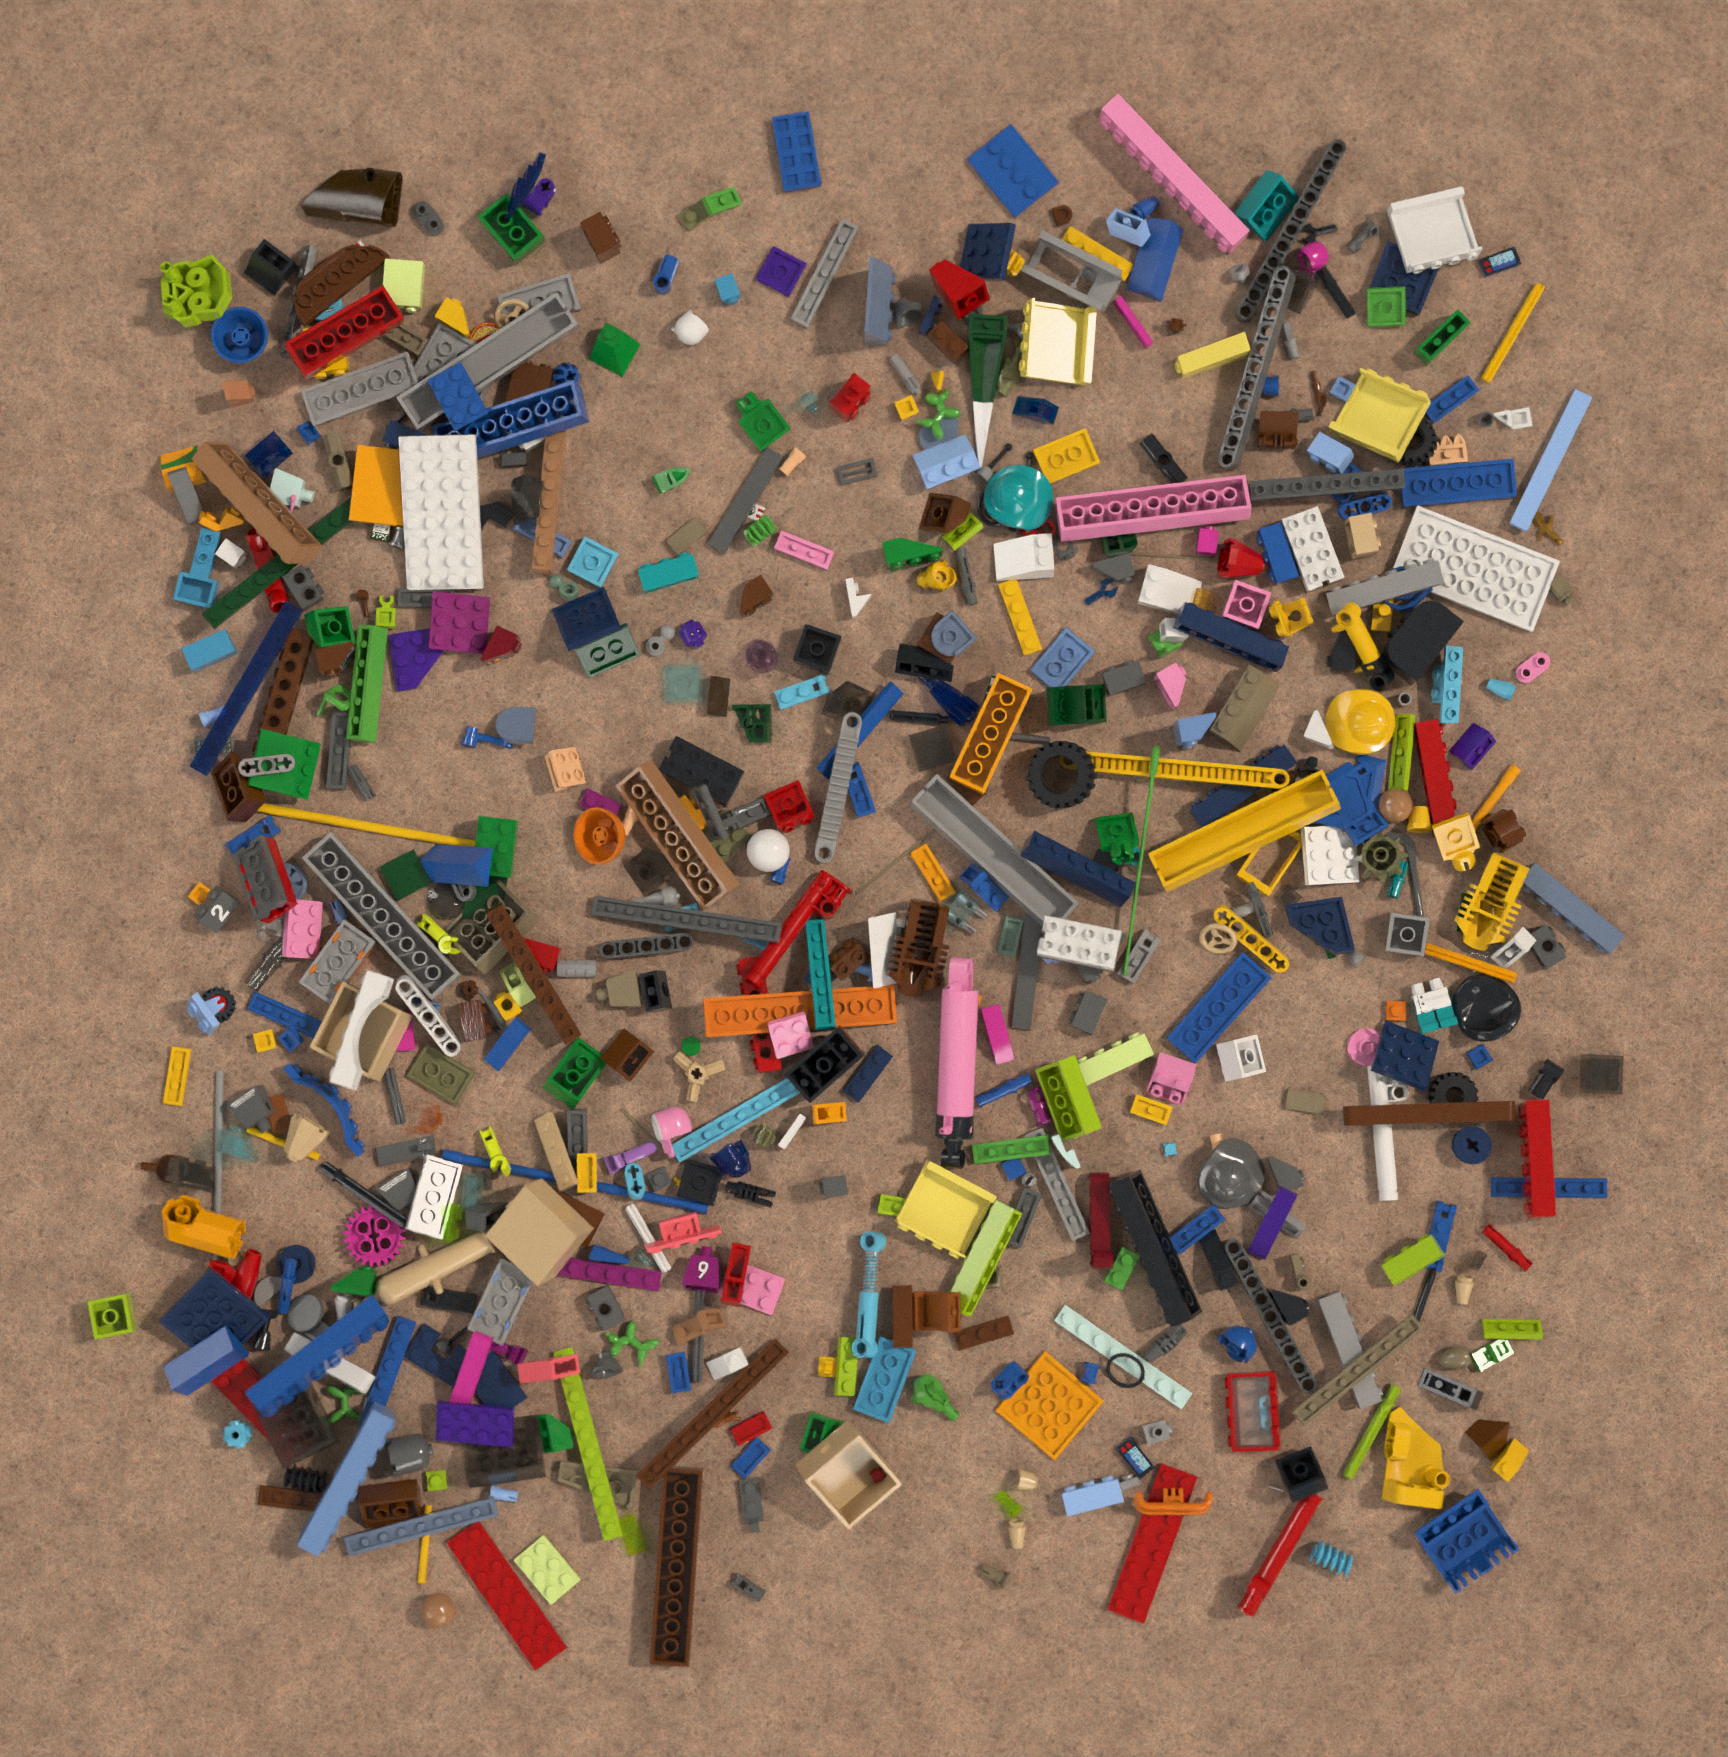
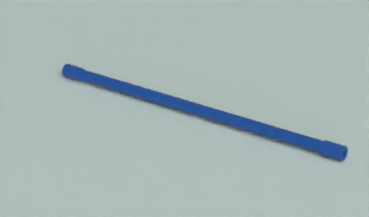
(458, 1157)

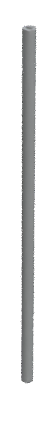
(218, 1155)

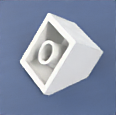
(1241, 1058)

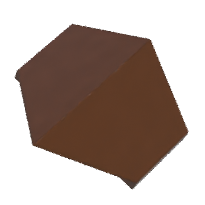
(1489, 1436)

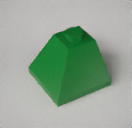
(614, 349)
(358, 1282)

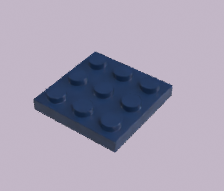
(988, 250)
(1392, 273)
(586, 619)
(1405, 1055)

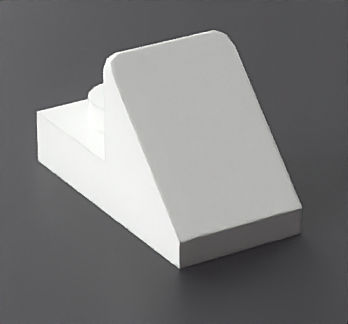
(856, 602)

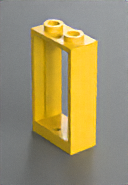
(1264, 889)

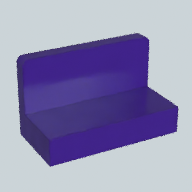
(1473, 745)

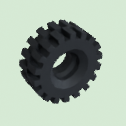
(1426, 448)
(1454, 1080)

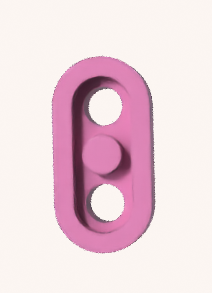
(1532, 667)

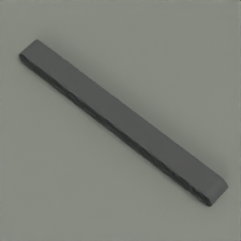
(1292, 222)
(1255, 359)

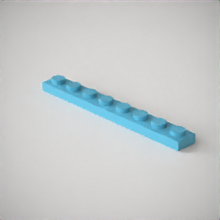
(734, 1119)

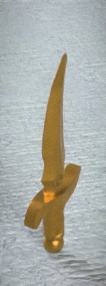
(1543, 525)

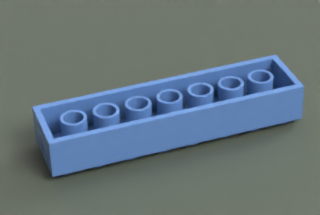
(347, 1476)

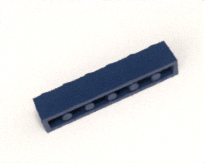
(1230, 636)
(1230, 796)
(1077, 868)

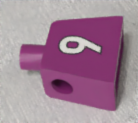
(702, 1272)

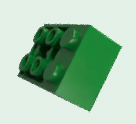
(905, 552)

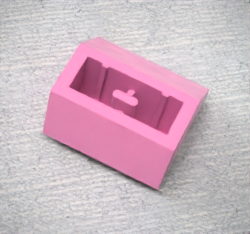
(1171, 1078)

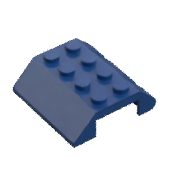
(1465, 1540)

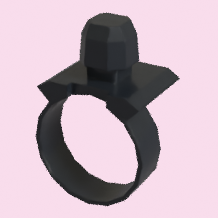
(1311, 763)

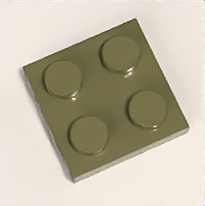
(729, 846)

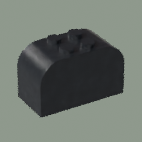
(1419, 639)

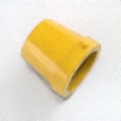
(1419, 820)

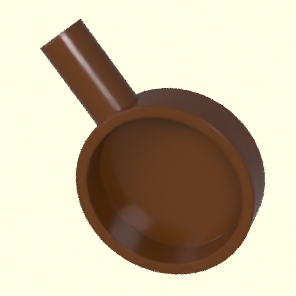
(159, 1167)

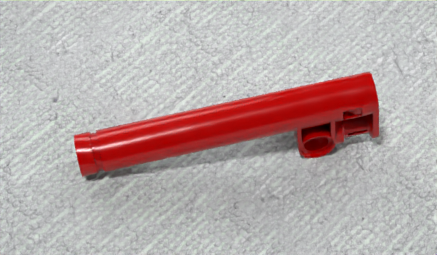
(820, 893)
(1278, 1555)

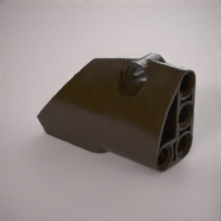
(358, 198)

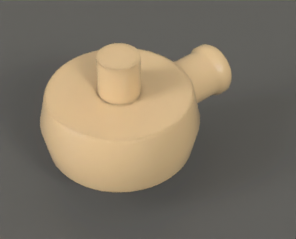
(234, 1262)

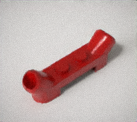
(262, 554)

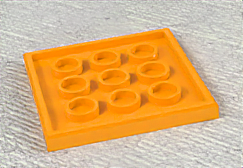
(377, 487)
(1050, 1406)

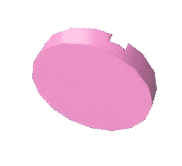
(1359, 1047)

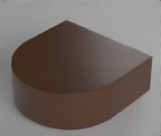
(1062, 215)

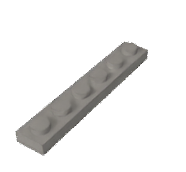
(824, 273)
(1060, 1192)

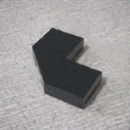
(497, 512)

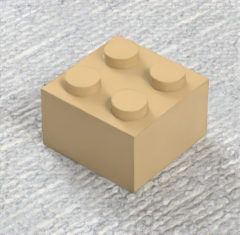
(1362, 536)

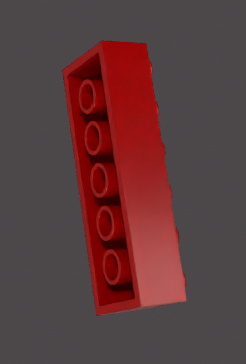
(344, 332)
(1538, 1159)

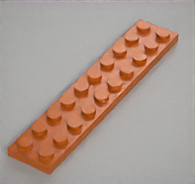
(751, 1012)

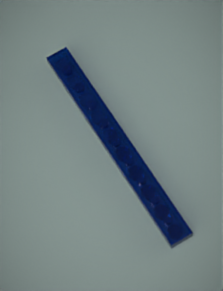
(246, 688)

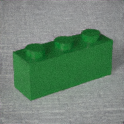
(1442, 337)

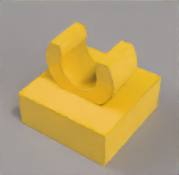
(827, 1366)

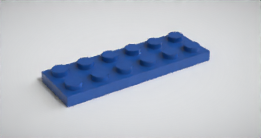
(1459, 483)
(1218, 1007)

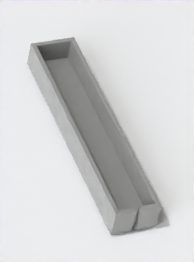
(495, 356)
(991, 852)

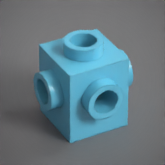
(244, 1431)

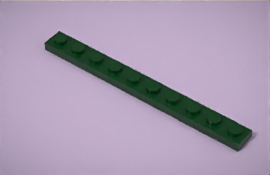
(273, 570)

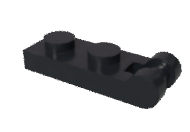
(450, 1300)

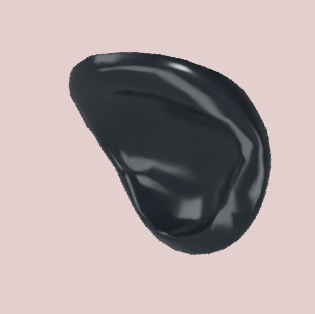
(1486, 1008)

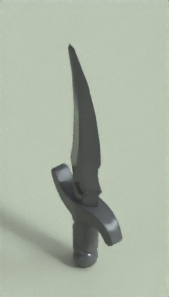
(495, 1013)

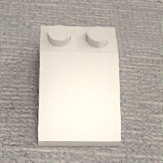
(1024, 558)
(1167, 589)

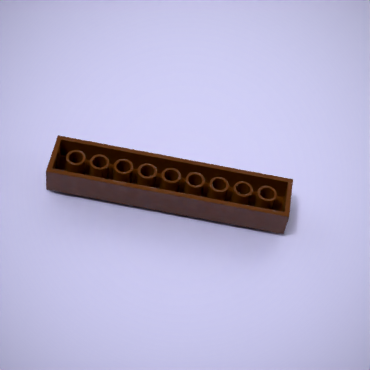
(676, 1567)

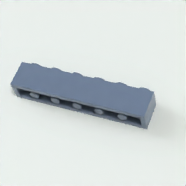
(1572, 909)

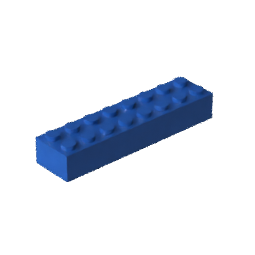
(525, 419)
(318, 1357)

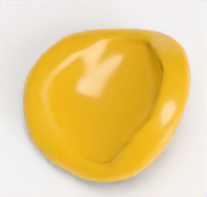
(1360, 721)

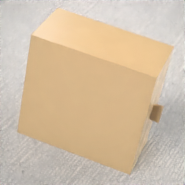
(377, 1038)
(539, 1232)
(841, 1477)

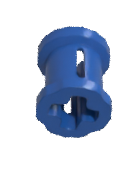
(1090, 1372)

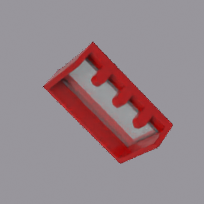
(1253, 1411)

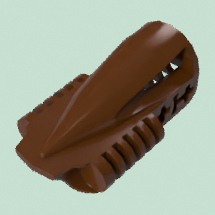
(919, 963)

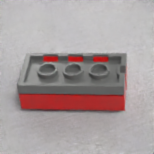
(265, 879)

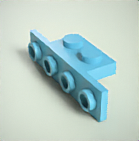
(1448, 684)

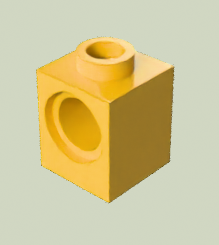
(513, 1012)

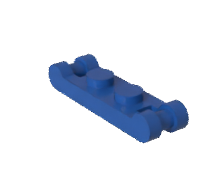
(1441, 1229)

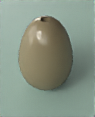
(1455, 1358)

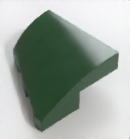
(756, 729)

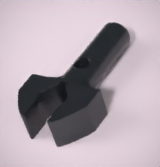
(1317, 231)

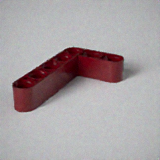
(1100, 1221)

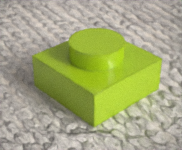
(436, 1480)

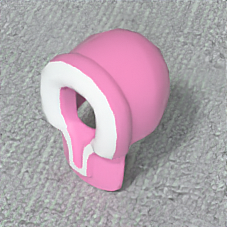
(668, 1124)

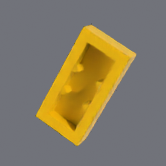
(1381, 617)
(586, 1172)

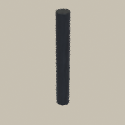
(1424, 1295)

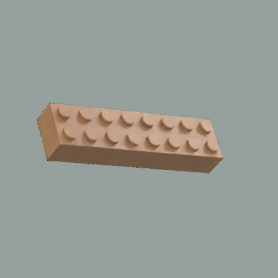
(256, 502)
(677, 835)

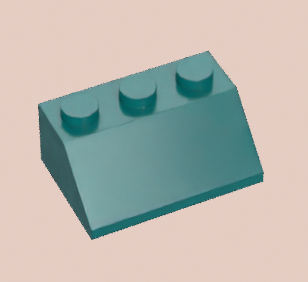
(1267, 205)

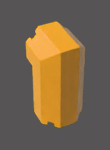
(202, 1228)

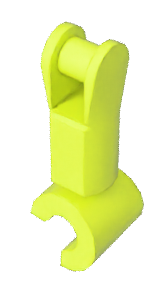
(438, 935)
(494, 1152)

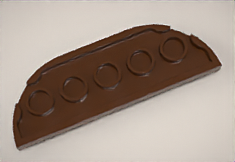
(335, 279)

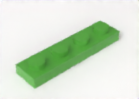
(1011, 1149)

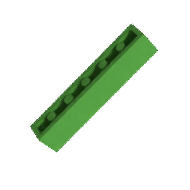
(367, 683)

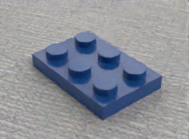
(458, 396)

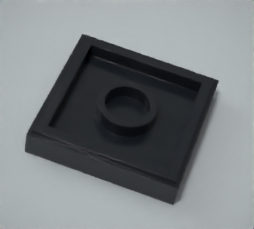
(699, 1182)

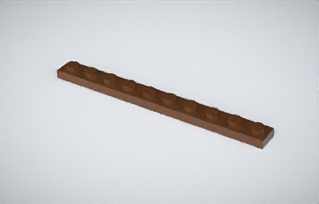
(712, 1414)

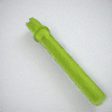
(1372, 1431)

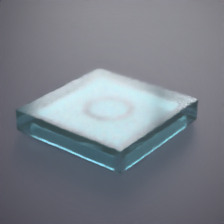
(683, 683)

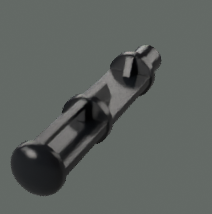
(918, 717)

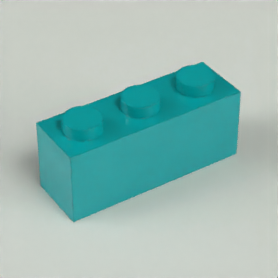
(668, 572)

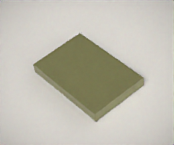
(441, 1074)

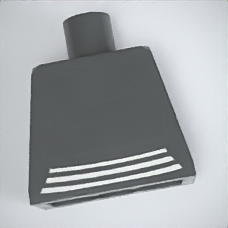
(253, 1108)
(399, 1190)

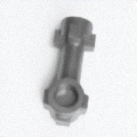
(1368, 229)

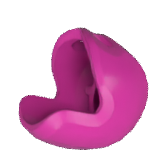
(1317, 255)

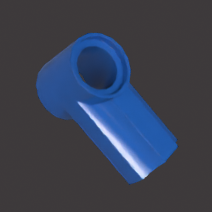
(666, 273)

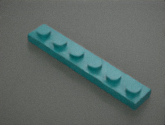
(820, 974)

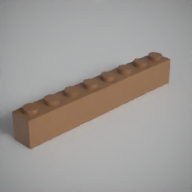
(550, 503)

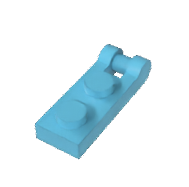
(801, 692)

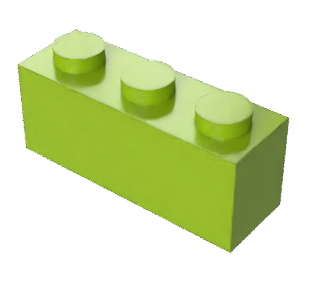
(1412, 1259)

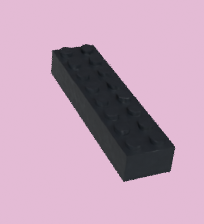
(1155, 1248)

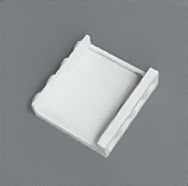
(1433, 230)

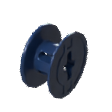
(1482, 1145)

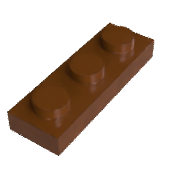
(983, 1333)

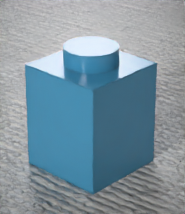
(728, 289)

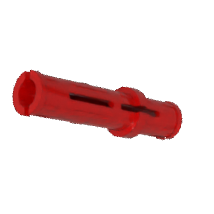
(1510, 1250)

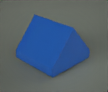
(308, 433)

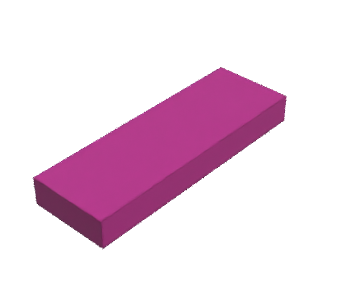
(1133, 322)

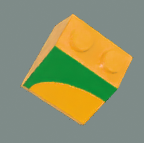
(180, 459)

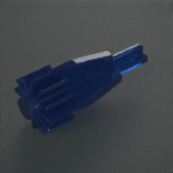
(960, 708)

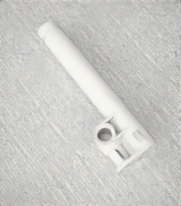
(1382, 1093)

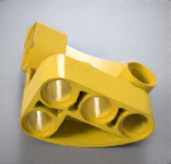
(1412, 1464)

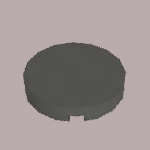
(305, 1313)

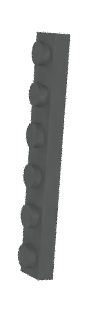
(293, 326)

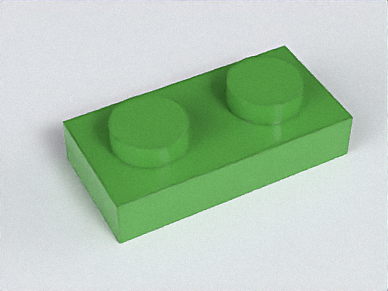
(721, 201)

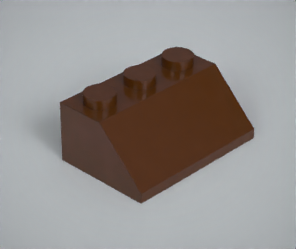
(389, 1502)

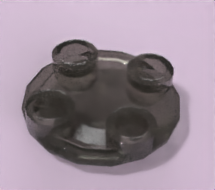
(443, 902)

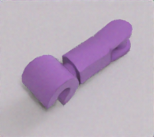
(617, 1161)

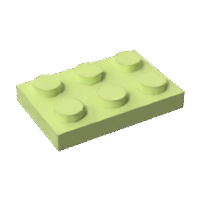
(547, 1569)

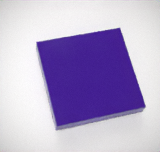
(781, 271)

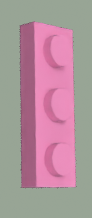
(804, 550)

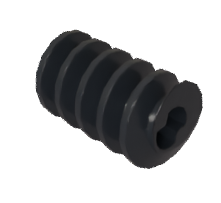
(303, 1479)

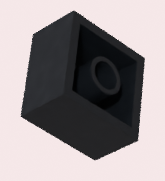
(817, 649)
(1301, 1474)

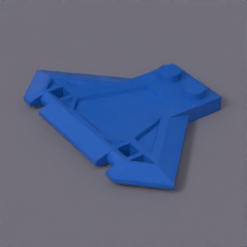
(1358, 799)

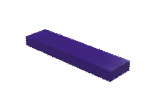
(1272, 1222)

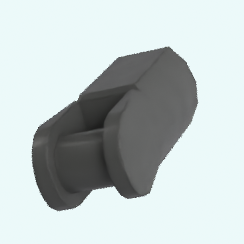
(751, 1588)

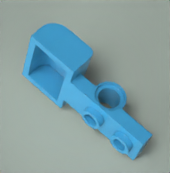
(197, 586)

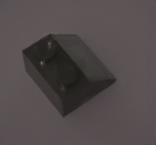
(190, 1174)

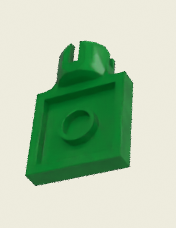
(761, 421)
(1118, 836)

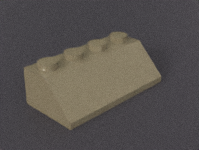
(1244, 708)

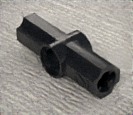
(1155, 450)

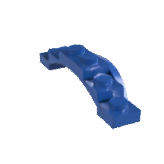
(341, 1106)

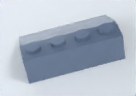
(878, 303)

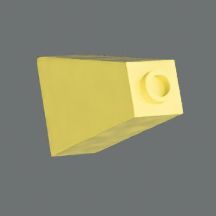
(1213, 355)

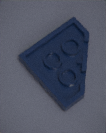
(1323, 923)

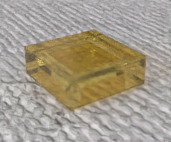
(1204, 599)

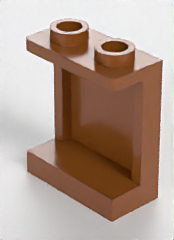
(936, 1311)

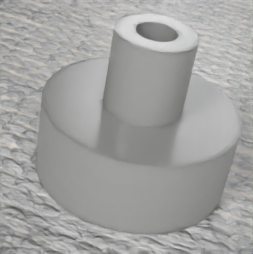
(1240, 272)

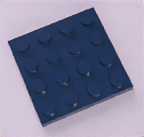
(211, 1305)

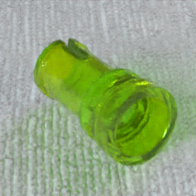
(1012, 1507)

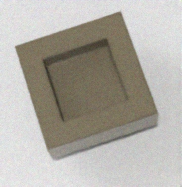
(996, 1279)

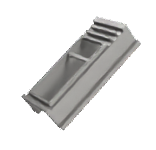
(1104, 285)

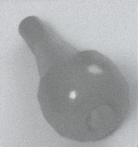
(666, 897)

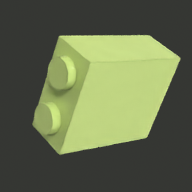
(405, 283)

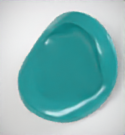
(1019, 497)

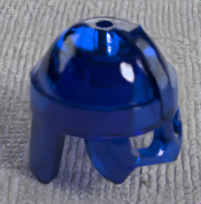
(731, 1161)

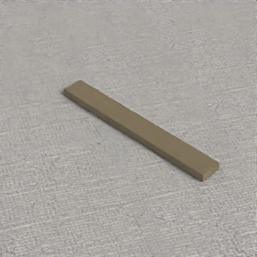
(1357, 1369)

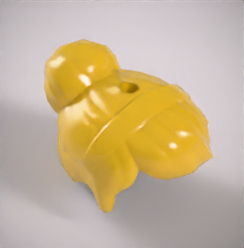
(928, 578)

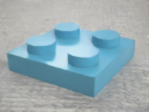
(592, 562)

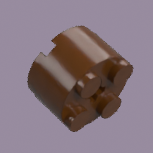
(1503, 830)

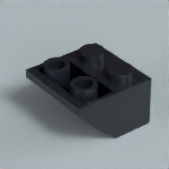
(270, 267)

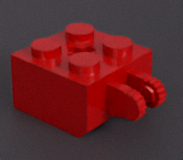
(850, 398)

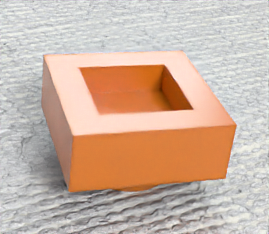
(1396, 1010)

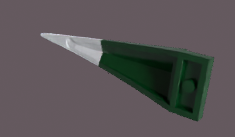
(986, 345)

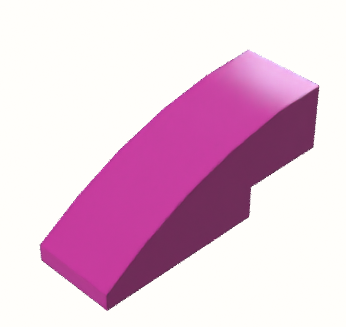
(997, 1034)

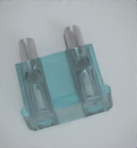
(959, 909)

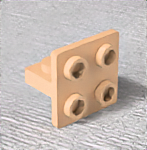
(564, 768)

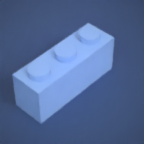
(1092, 1495)

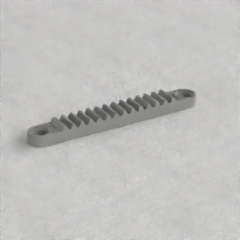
(838, 787)

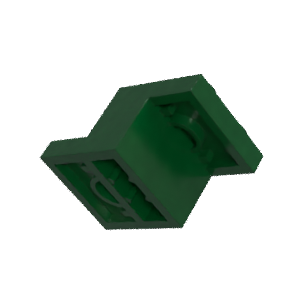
(1076, 704)

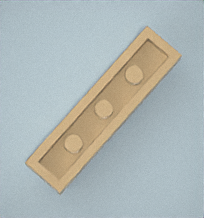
(556, 1151)

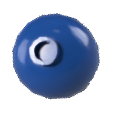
(1241, 1344)

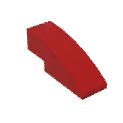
(735, 1274)

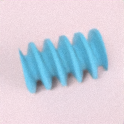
(1331, 1557)

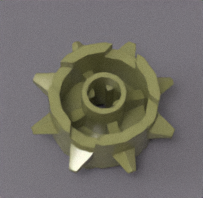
(1381, 846)

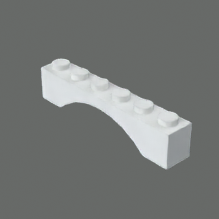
(348, 1068)

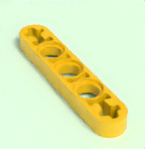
(1256, 946)

